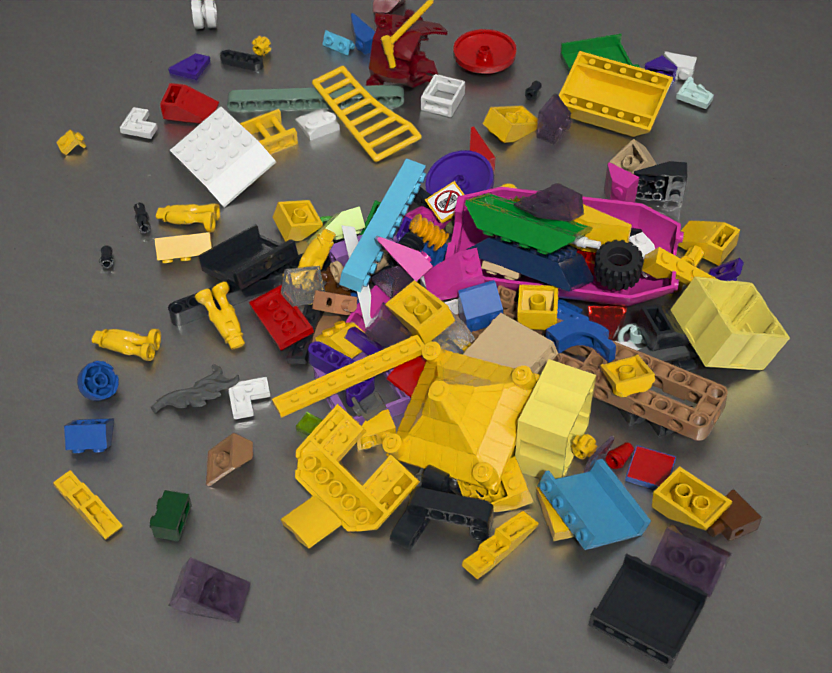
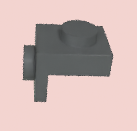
(369, 406)

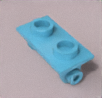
(337, 42)

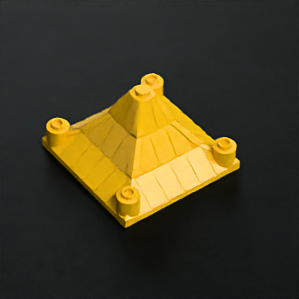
(462, 417)

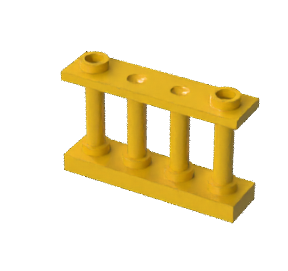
(273, 143)

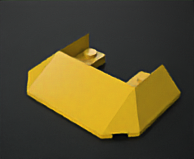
(326, 477)

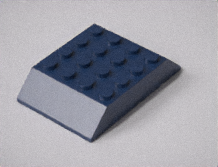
(559, 268)

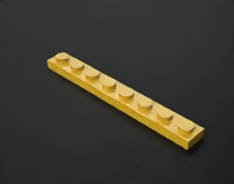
(348, 376)

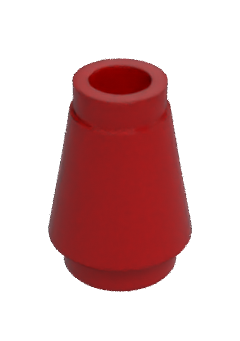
(618, 456)

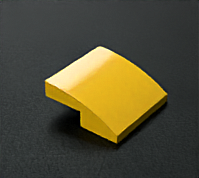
(311, 521)

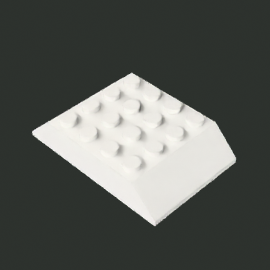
(222, 156)

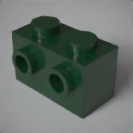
(170, 515)

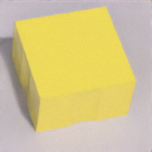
(729, 324)
(553, 418)

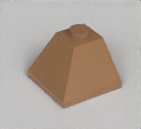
(227, 457)

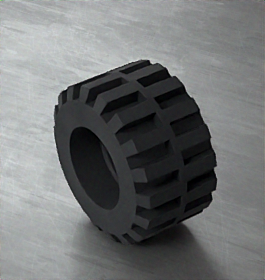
(618, 276)

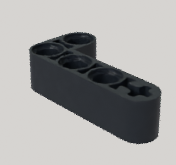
(453, 509)
(410, 526)

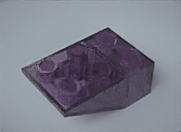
(553, 203)
(209, 592)

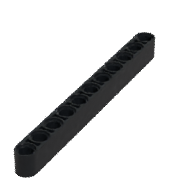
(189, 310)

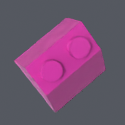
(620, 184)

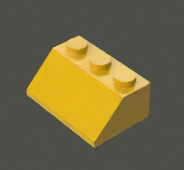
(182, 246)

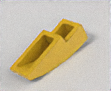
(556, 525)

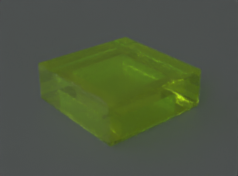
(308, 424)

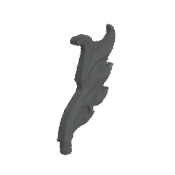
(202, 390)

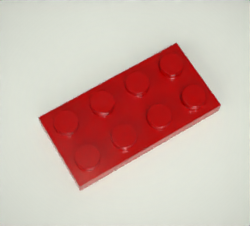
(280, 319)

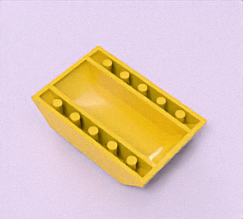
(614, 94)

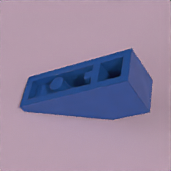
(362, 34)

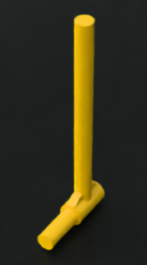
(388, 41)

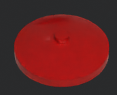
(484, 51)

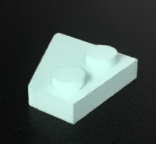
(694, 94)

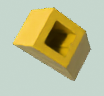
(376, 430)

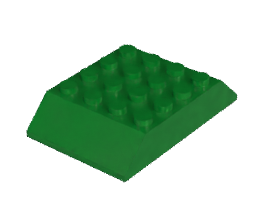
(502, 218)

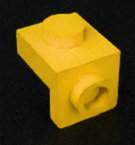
(69, 141)

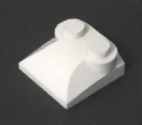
(318, 123)

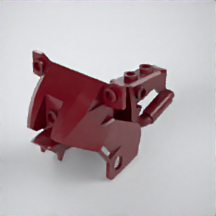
(407, 53)

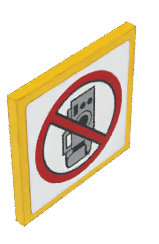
(444, 201)

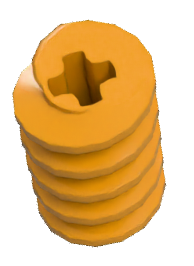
(429, 232)

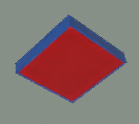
(649, 467)

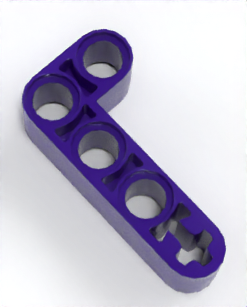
(329, 360)

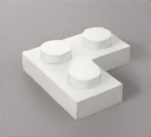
(136, 124)
(244, 392)

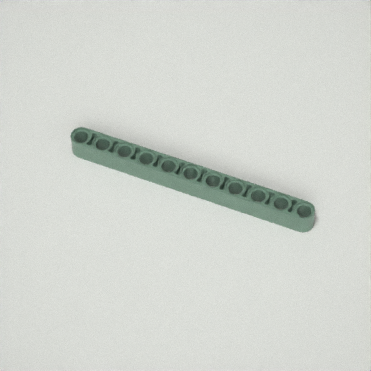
(308, 98)

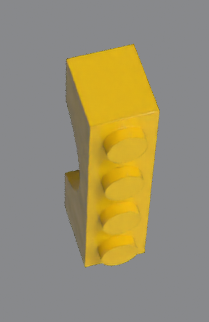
(661, 263)

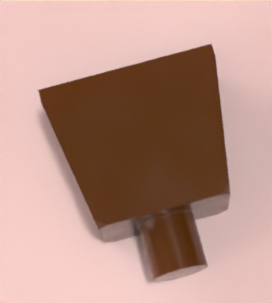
(736, 519)

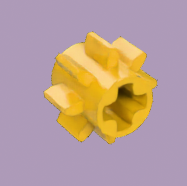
(261, 45)
(584, 446)

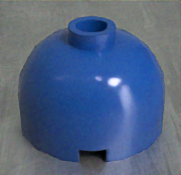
(97, 381)

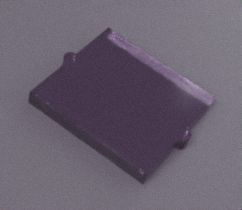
(599, 454)

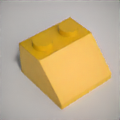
(296, 219)
(537, 306)
(335, 338)

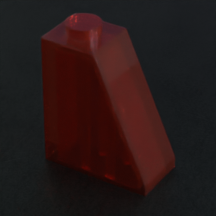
(608, 316)

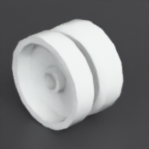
(204, 11)

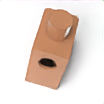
(340, 303)

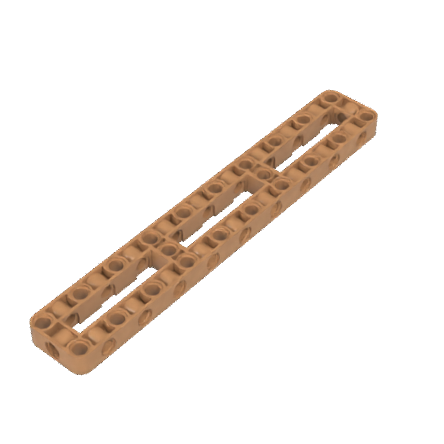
(657, 408)

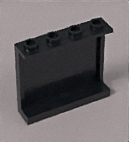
(246, 258)
(648, 610)

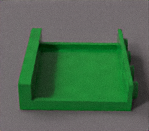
(606, 47)

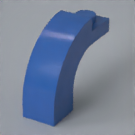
(584, 333)

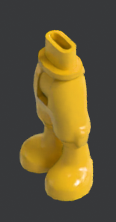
(191, 214)
(317, 250)
(224, 319)
(126, 342)

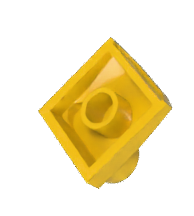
(628, 376)

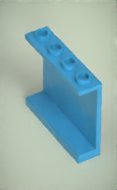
(595, 506)

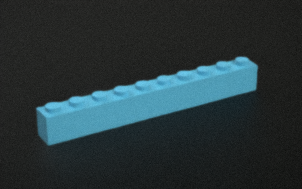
(383, 224)

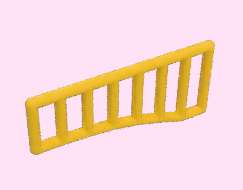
(368, 147)

